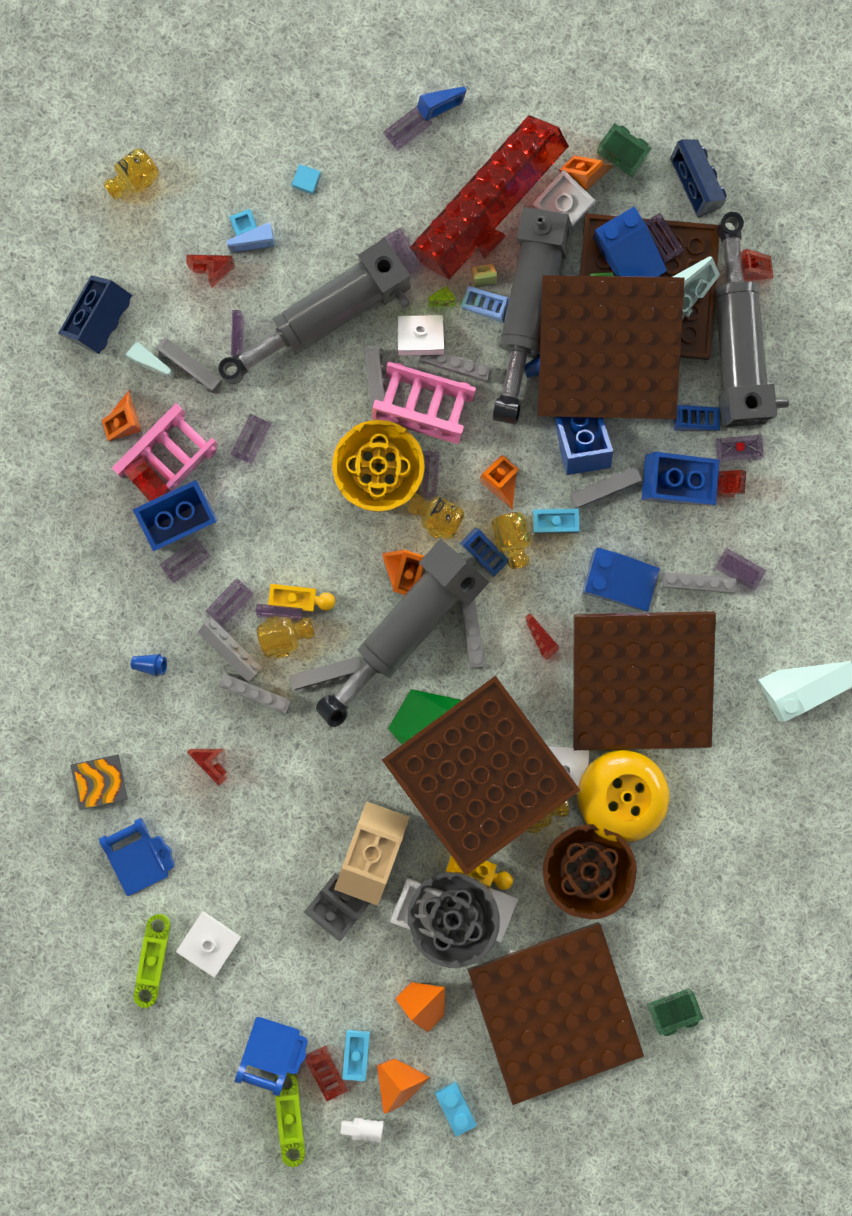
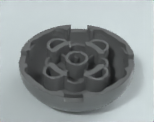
(447, 947)

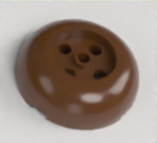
(605, 894)

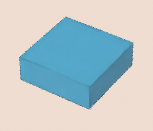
(306, 179)
(243, 222)

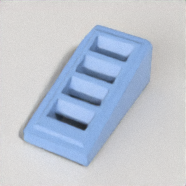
(254, 239)
(498, 299)

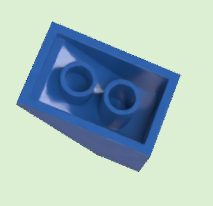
(629, 246)
(583, 444)
(680, 479)
(620, 579)

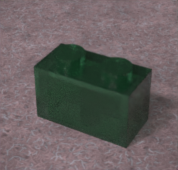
(624, 149)
(675, 1012)

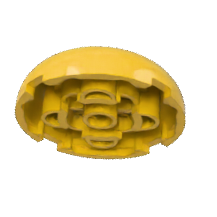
(380, 439)
(598, 791)

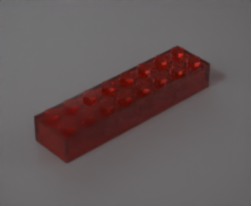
(489, 196)

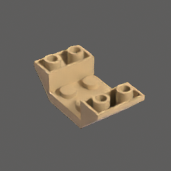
(372, 853)

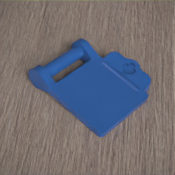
(140, 861)
(274, 1050)

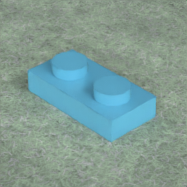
(555, 520)
(356, 1055)
(455, 1109)

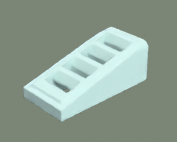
(142, 357)

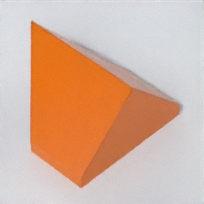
(585, 170)
(122, 420)
(501, 479)
(403, 569)
(423, 1004)
(398, 1083)

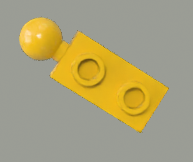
(299, 598)
(485, 874)

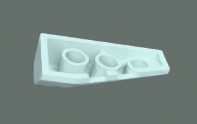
(697, 282)
(803, 688)

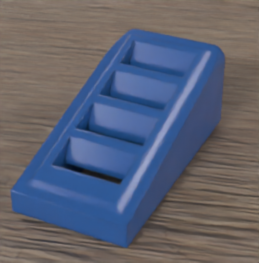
(438, 102)
(680, 426)
(472, 550)

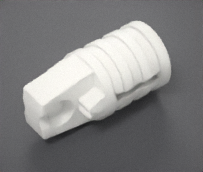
(363, 1129)

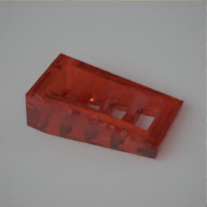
(544, 642)
(317, 1060)

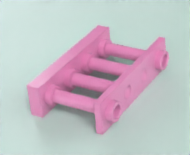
(418, 422)
(159, 434)

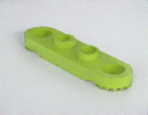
(151, 960)
(290, 1122)

